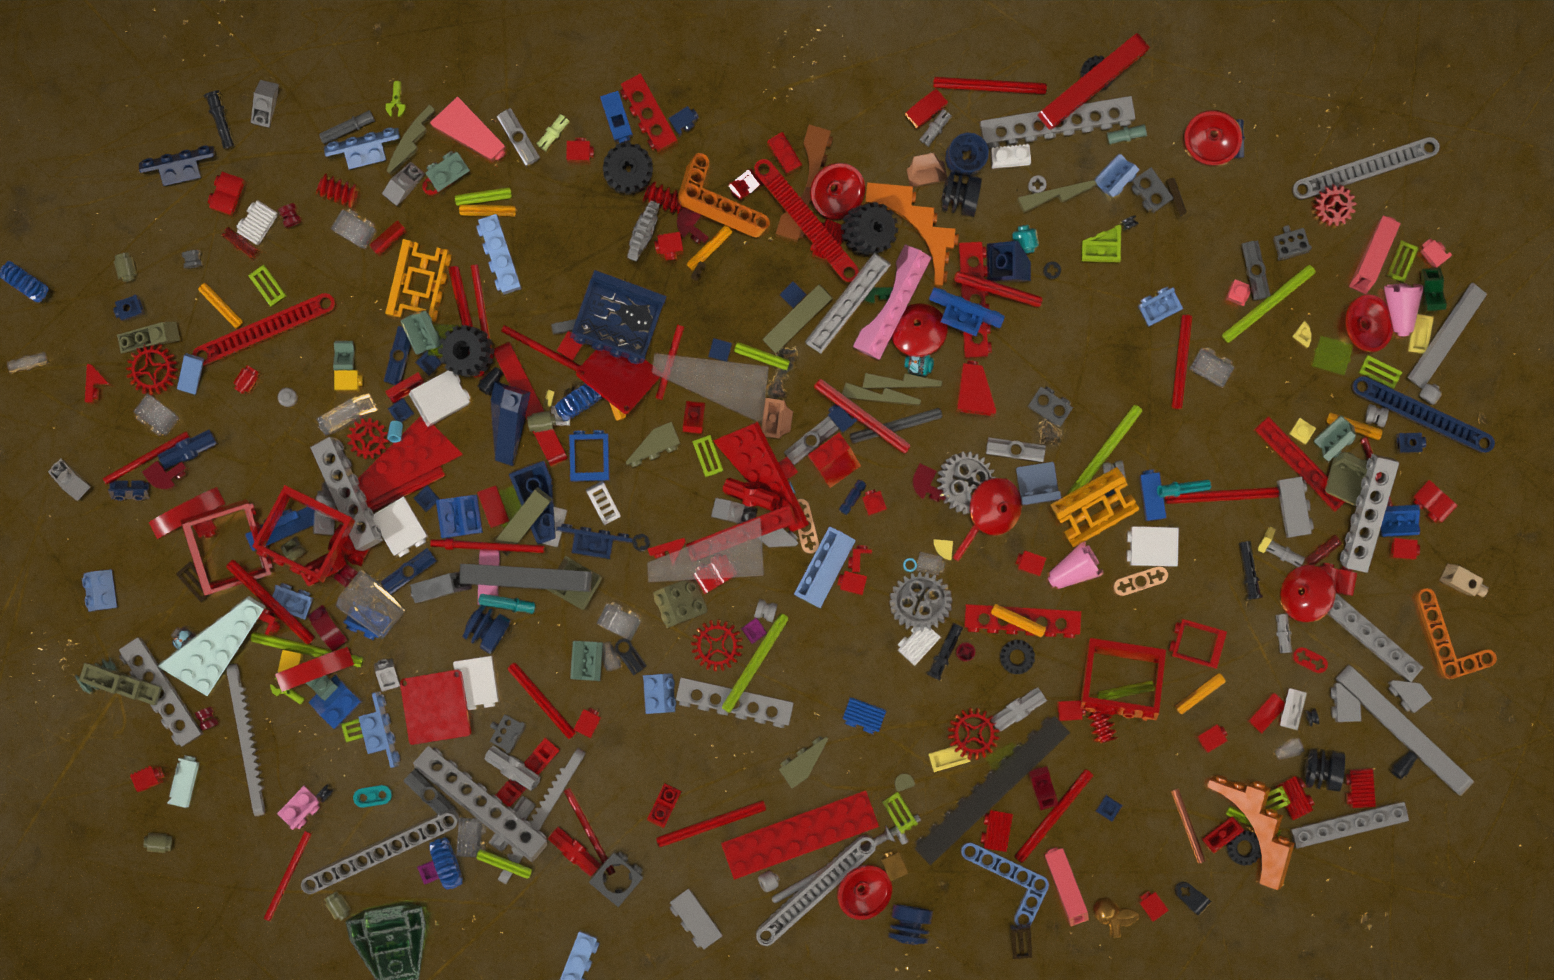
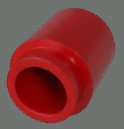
(246, 379)

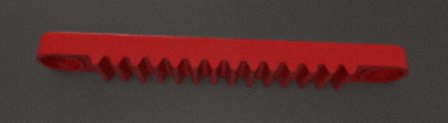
(806, 220)
(265, 328)

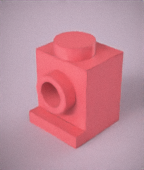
(1434, 252)
(1238, 292)

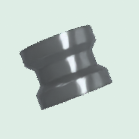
(192, 259)

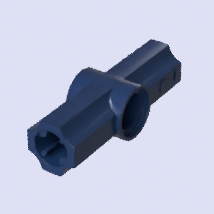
(396, 368)
(187, 449)
(398, 578)

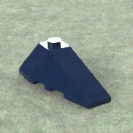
(508, 416)
(525, 481)

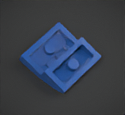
(459, 516)

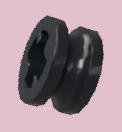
(1129, 223)
(1055, 265)
(1312, 717)
(325, 793)

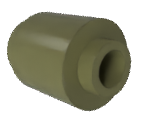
(125, 267)
(541, 421)
(157, 842)
(337, 906)

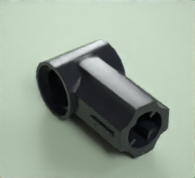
(631, 657)

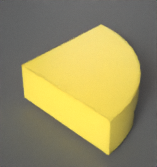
(1303, 334)
(549, 400)
(1266, 540)
(944, 548)

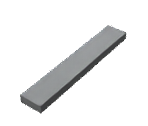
(848, 303)
(1447, 335)

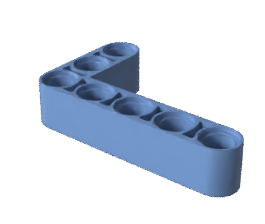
(1012, 875)

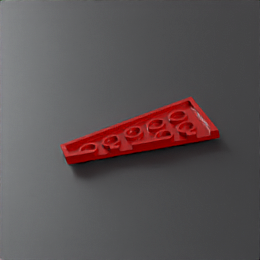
(755, 460)

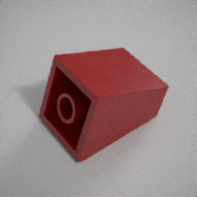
(974, 391)
(834, 460)

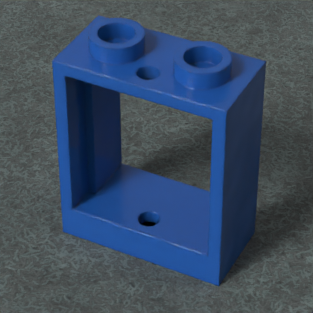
(592, 476)

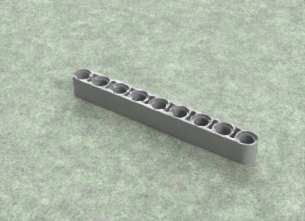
(1405, 730)
(371, 855)

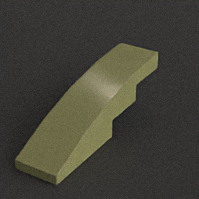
(406, 147)
(797, 318)
(120, 683)

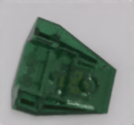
(389, 940)

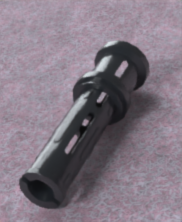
(217, 111)
(1251, 580)
(941, 661)

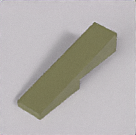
(1064, 193)
(909, 381)
(889, 396)
(524, 518)

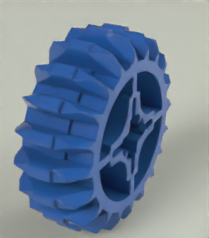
(23, 281)
(577, 402)
(445, 863)

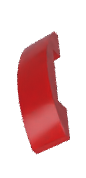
(171, 519)
(314, 669)
(536, 762)

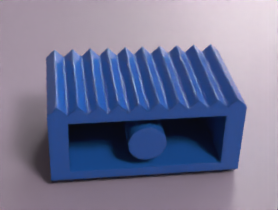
(864, 715)

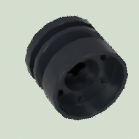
(961, 194)
(1324, 769)

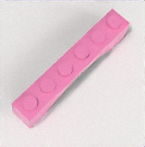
(909, 271)

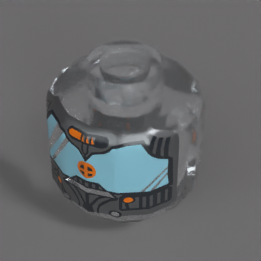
(182, 636)

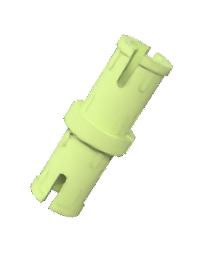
(553, 132)

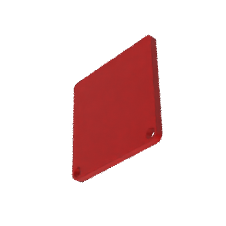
(617, 379)
(435, 707)

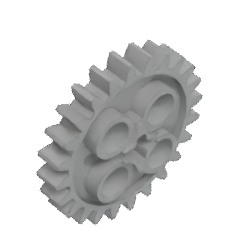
(643, 230)
(971, 467)
(905, 595)

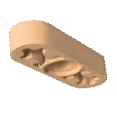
(813, 538)
(1152, 572)

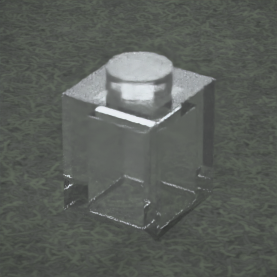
(930, 564)

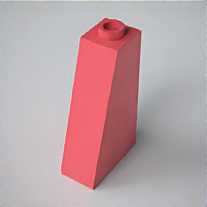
(466, 128)
(1375, 255)
(1066, 886)

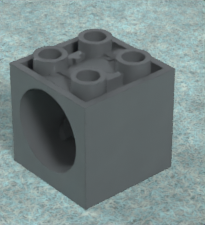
(618, 895)

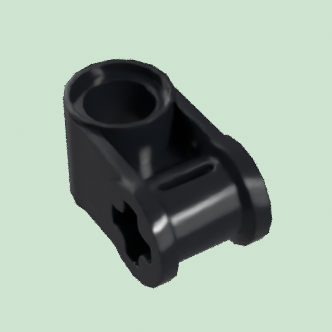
(1194, 899)

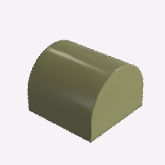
(293, 549)
(903, 782)

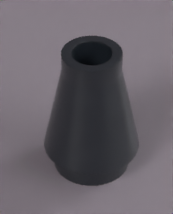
(487, 382)
(1404, 765)

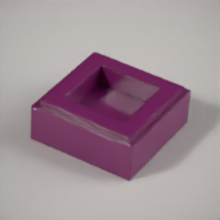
(754, 630)
(428, 872)

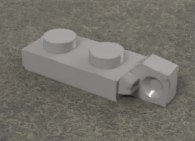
(323, 524)

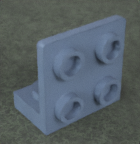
(1038, 483)

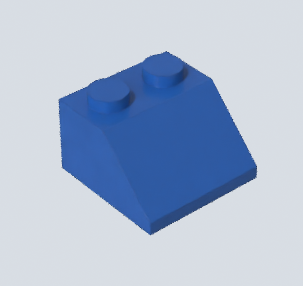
(337, 705)

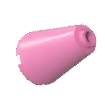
(1403, 306)
(1075, 567)

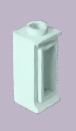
(184, 781)

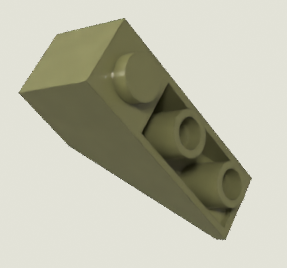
(155, 334)
(657, 441)
(800, 767)

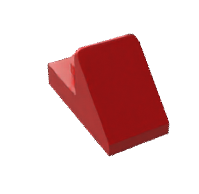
(93, 378)
(693, 417)
(671, 547)

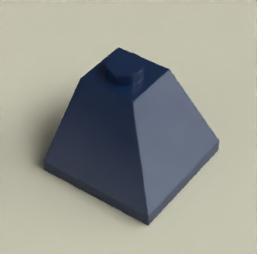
(1007, 262)

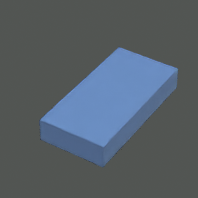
(190, 373)

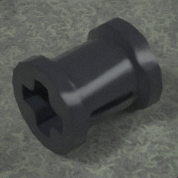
(635, 544)

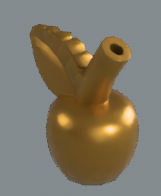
(1109, 912)

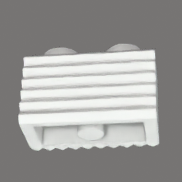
(1010, 156)
(257, 222)
(917, 644)

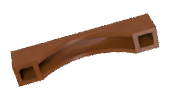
(815, 144)

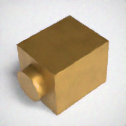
(894, 865)

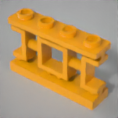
(402, 278)
(1090, 495)

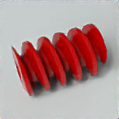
(337, 190)
(663, 197)
(1102, 726)

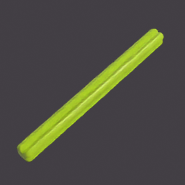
(1269, 303)
(1107, 448)
(296, 646)
(755, 662)

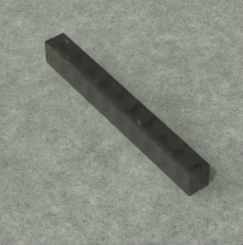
(988, 793)

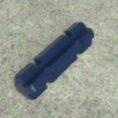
(852, 497)

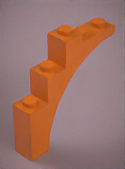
(937, 239)
(1266, 822)

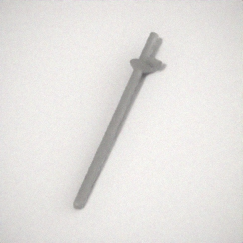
(887, 835)

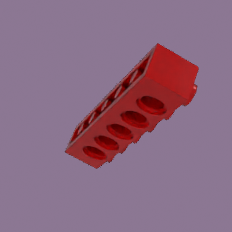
(966, 251)
(1072, 620)

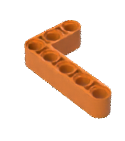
(716, 206)
(1436, 644)

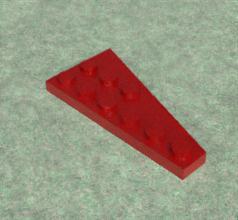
(416, 454)

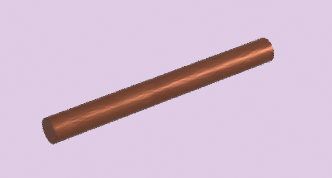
(1188, 825)

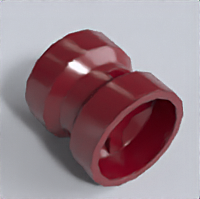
(289, 215)
(346, 575)
(965, 651)
(205, 714)

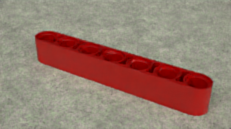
(1093, 81)
(517, 378)

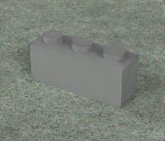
(1295, 507)
(695, 919)

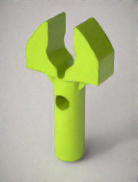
(396, 100)
(290, 693)

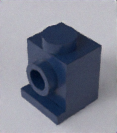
(683, 120)
(136, 308)
(841, 418)
(1404, 446)

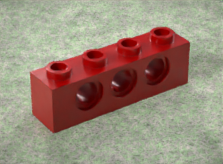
(638, 85)

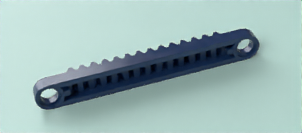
(1423, 414)

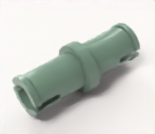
(1127, 134)

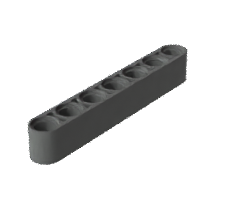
(525, 577)

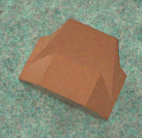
(926, 170)
(776, 418)

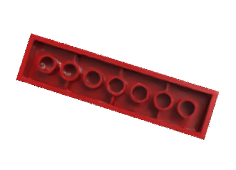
(799, 834)

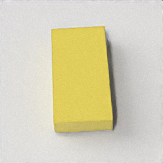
(1421, 335)
(947, 758)

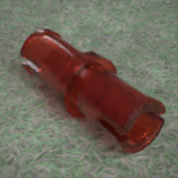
(239, 243)
(1323, 550)

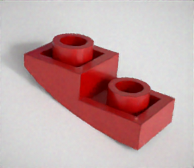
(926, 108)
(664, 805)

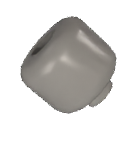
(1431, 393)
(287, 397)
(768, 881)

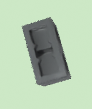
(1156, 187)
(1047, 411)

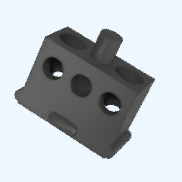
(1294, 248)
(512, 735)

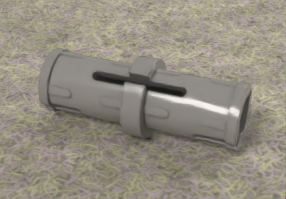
(935, 127)
(1285, 553)
(1284, 633)

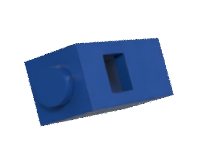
(616, 117)
(1152, 503)

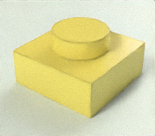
(1302, 431)

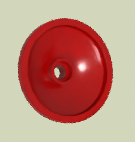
(1213, 148)
(846, 195)
(1369, 323)
(920, 339)
(987, 504)
(1318, 594)
(870, 898)

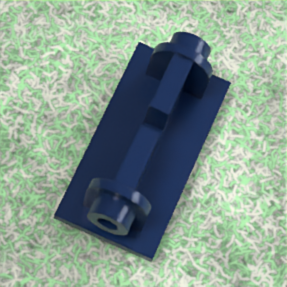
(138, 491)

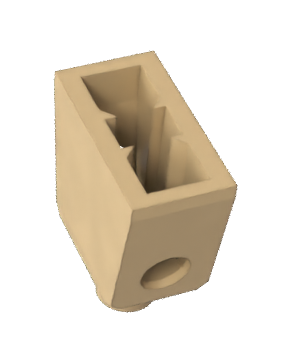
(1463, 580)

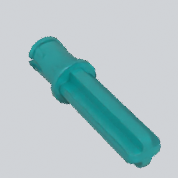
(1176, 489)
(507, 603)

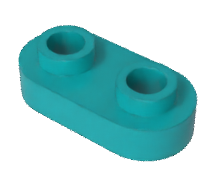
(373, 797)

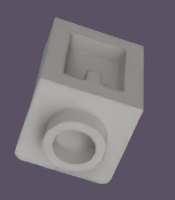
(386, 674)

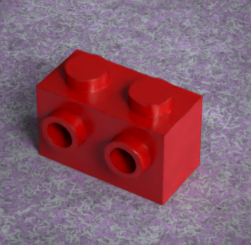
(669, 245)

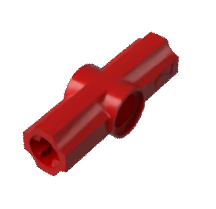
(751, 494)
(574, 851)

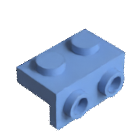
(1116, 176)
(1160, 307)
(99, 590)
(294, 602)
(659, 693)

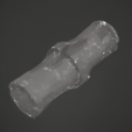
(27, 362)

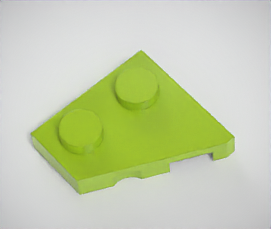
(1103, 247)

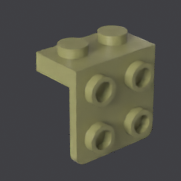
(1346, 477)
(577, 598)
(680, 602)

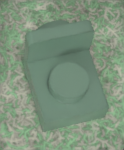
(323, 686)

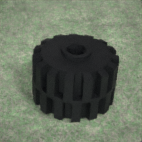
(621, 179)
(869, 228)
(455, 351)

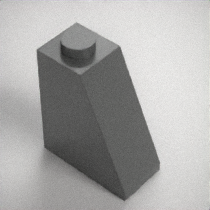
(438, 587)

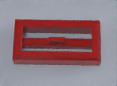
(403, 388)

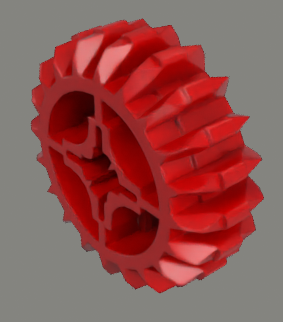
(155, 376)
(704, 634)
(967, 727)

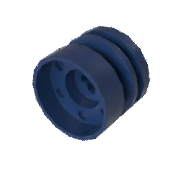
(977, 151)
(486, 628)
(910, 924)

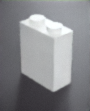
(439, 397)
(400, 527)
(1153, 546)
(478, 681)

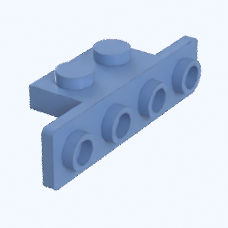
(363, 149)
(377, 731)

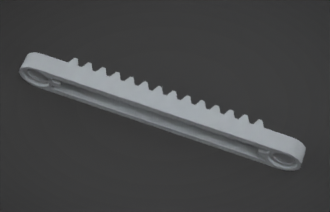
(1366, 167)
(246, 741)
(547, 805)
(815, 890)

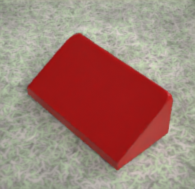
(387, 238)
(493, 506)
(1267, 712)
(1223, 834)

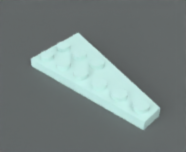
(209, 652)

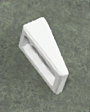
(596, 487)

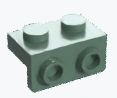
(446, 171)
(421, 332)
(1335, 438)
(586, 660)

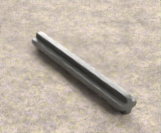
(898, 424)

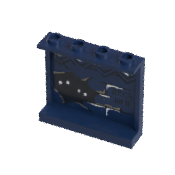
(617, 317)

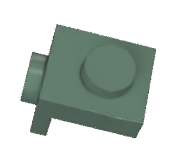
(343, 355)

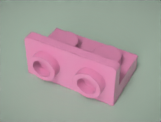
(299, 807)

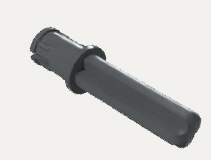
(346, 127)

